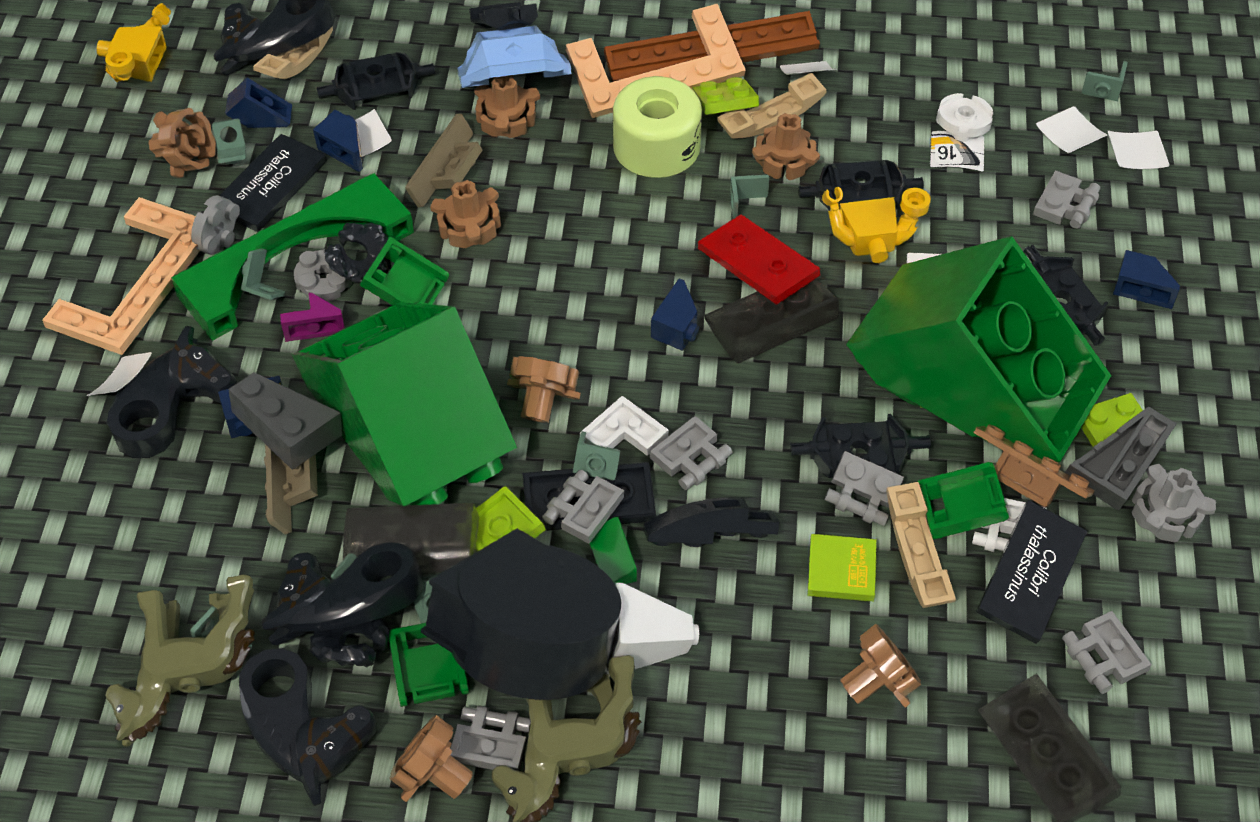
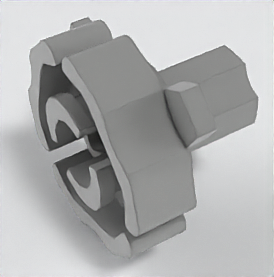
(1171, 498)

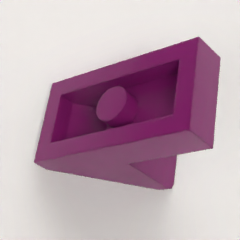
(319, 321)

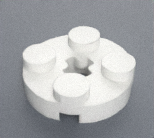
(964, 116)

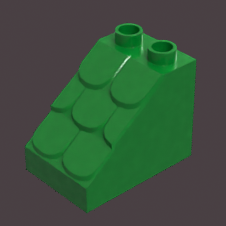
(983, 346)
(410, 400)

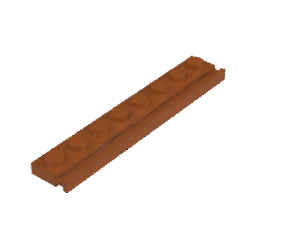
(752, 39)

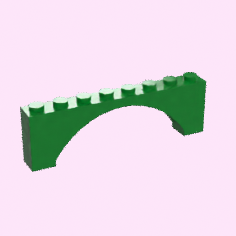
(214, 285)

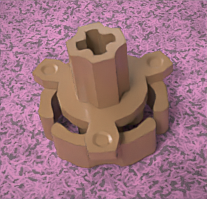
(505, 103)
(179, 140)
(785, 146)
(467, 214)
(543, 381)
(881, 666)
(430, 759)

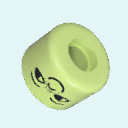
(652, 144)

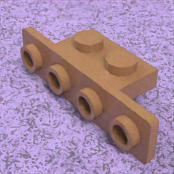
(1029, 474)

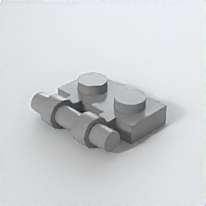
(1058, 196)
(684, 446)
(865, 480)
(590, 511)
(1115, 647)
(486, 747)

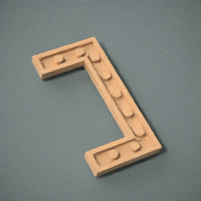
(719, 65)
(135, 310)

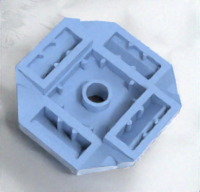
(511, 53)

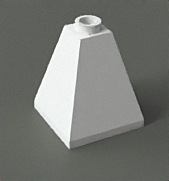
(651, 629)

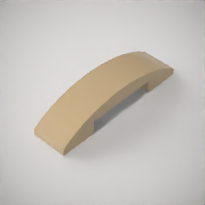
(293, 61)
(801, 96)
(917, 546)

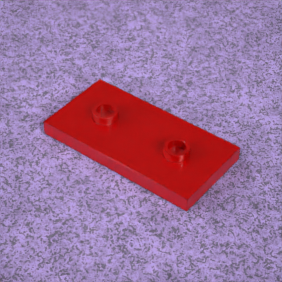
(759, 259)

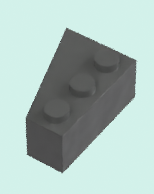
(284, 419)
(1123, 457)

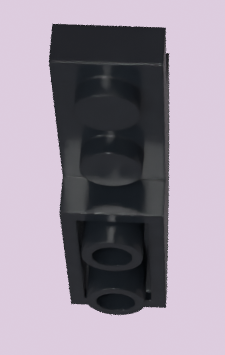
(697, 521)

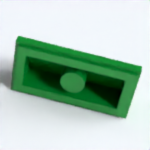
(613, 553)

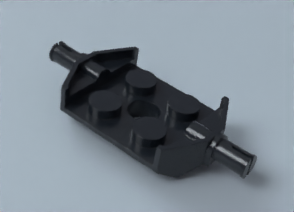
(504, 15)
(355, 83)
(882, 179)
(1066, 284)
(883, 441)

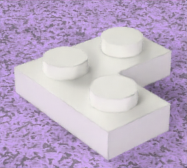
(625, 422)

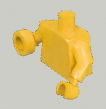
(137, 49)
(872, 224)

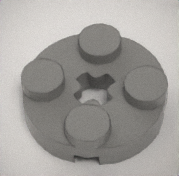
(215, 226)
(308, 278)

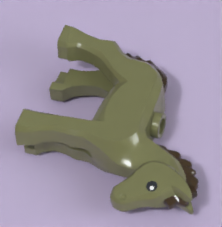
(181, 663)
(570, 744)

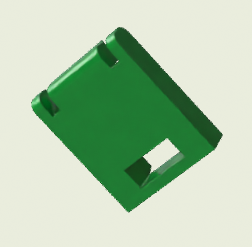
(409, 280)
(969, 497)
(423, 671)

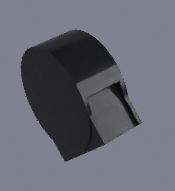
(526, 618)

